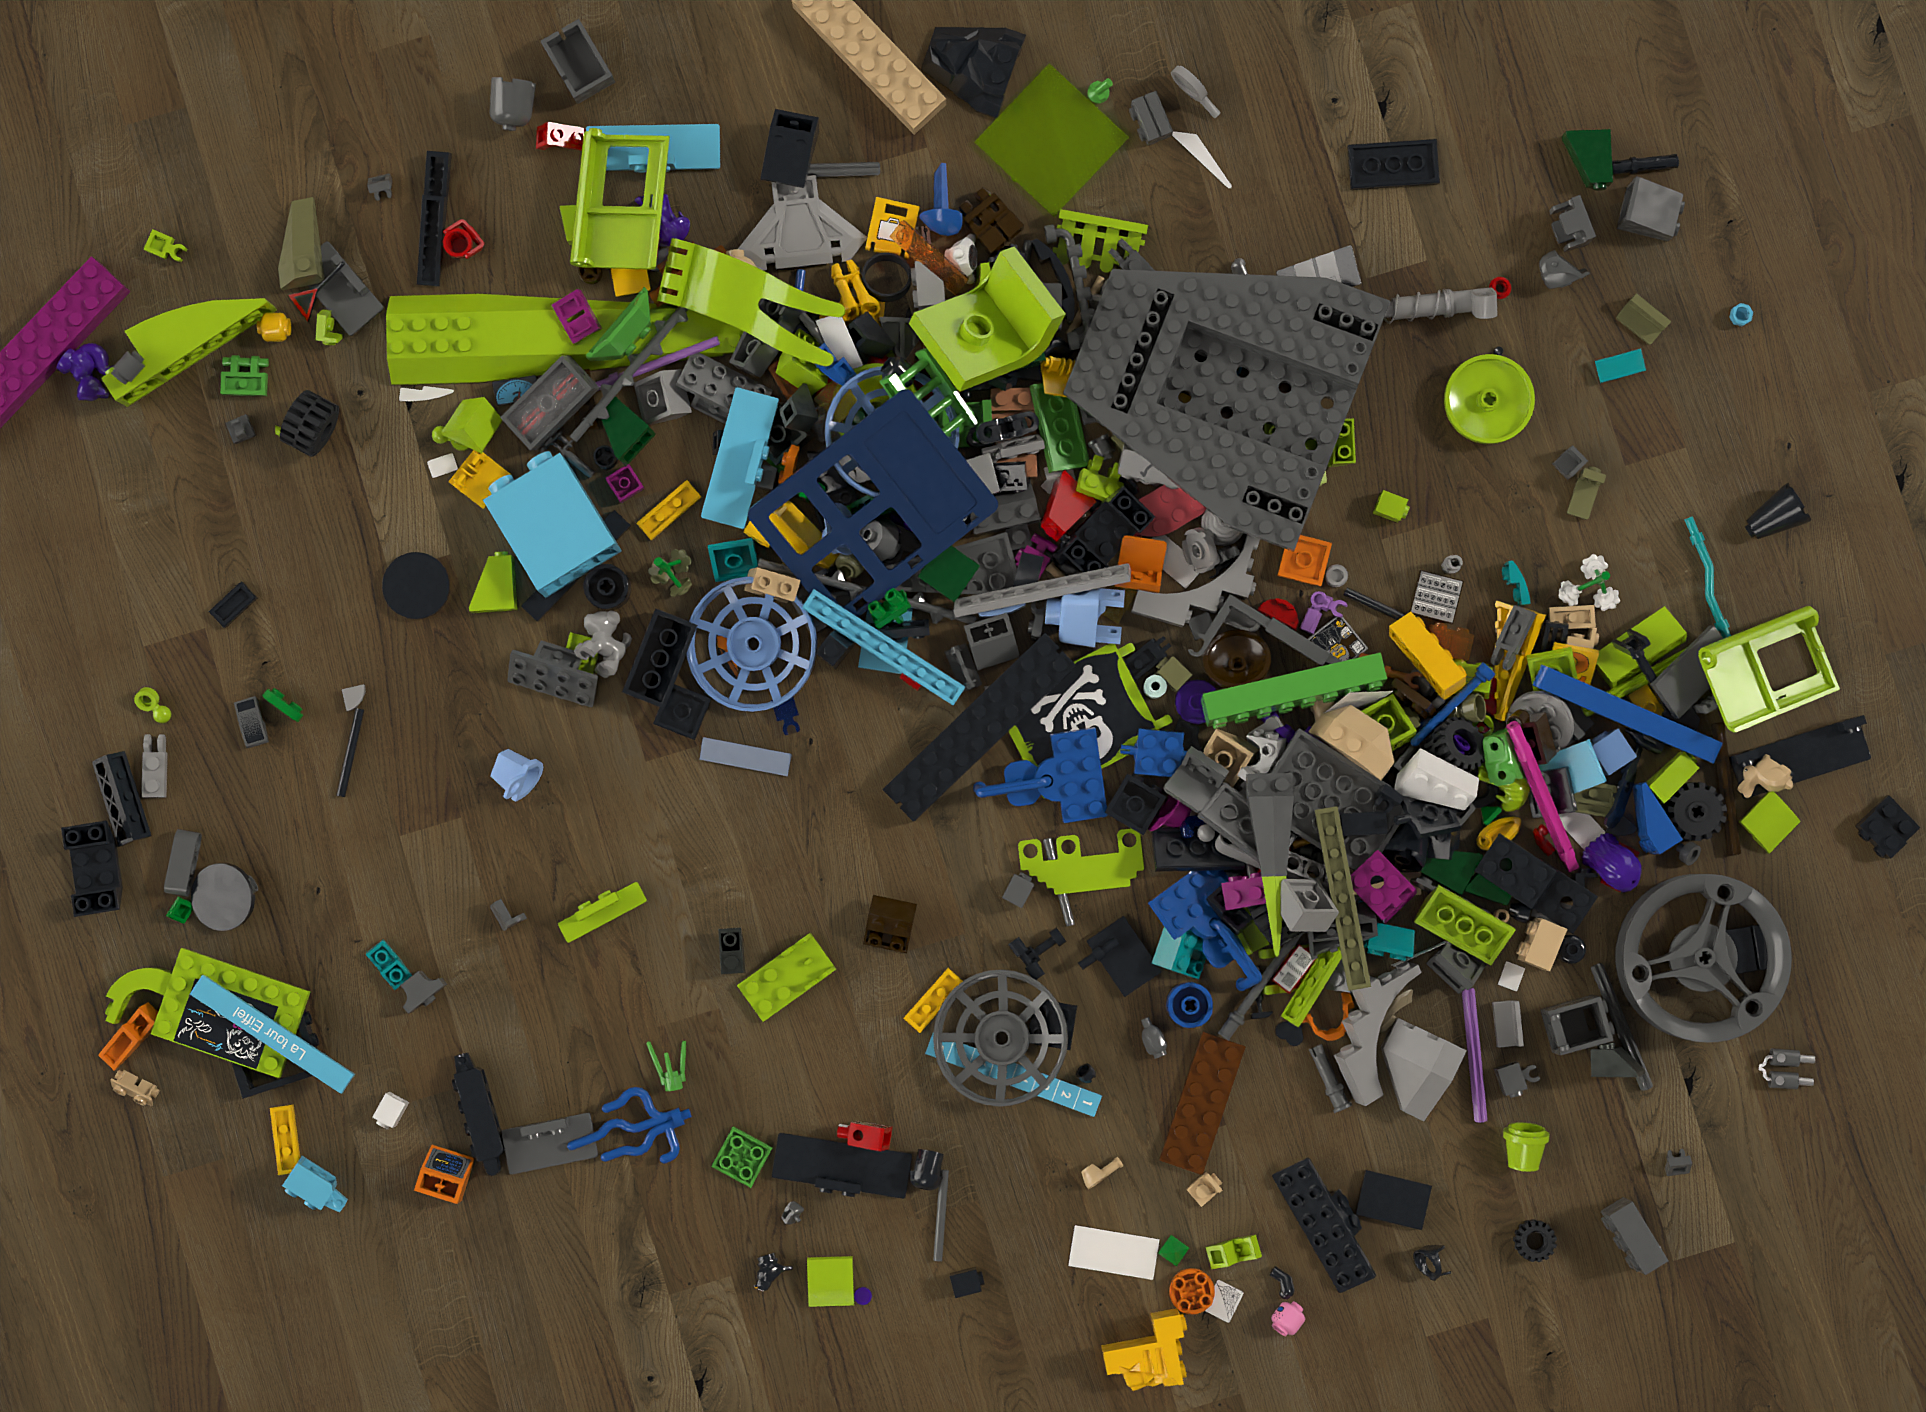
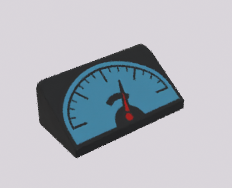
(510, 390)

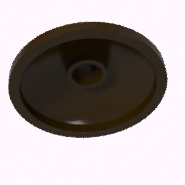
(1236, 649)

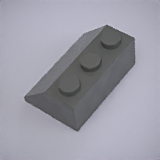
(1012, 511)

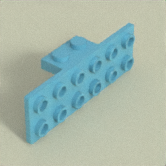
(689, 147)
(740, 458)

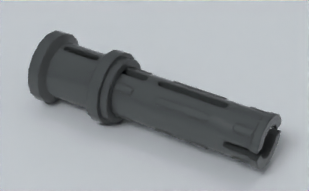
(1333, 1087)

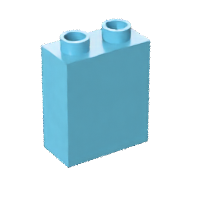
(550, 523)

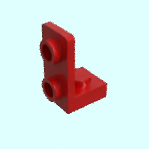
(559, 135)

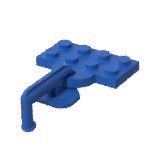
(1074, 781)
(1185, 908)

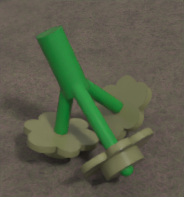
(661, 572)

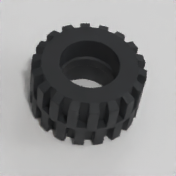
(1441, 744)

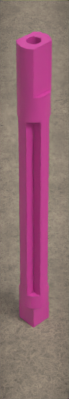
(1542, 796)

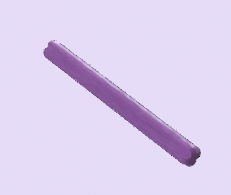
(1474, 1055)

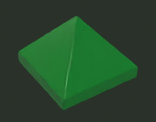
(1488, 814)
(180, 910)
(1173, 1250)

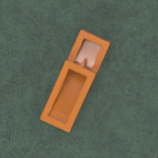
(129, 1036)

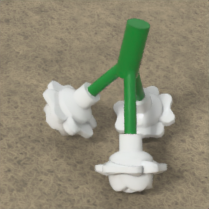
(1595, 568)

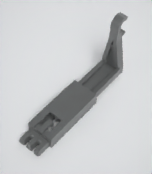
(1273, 627)

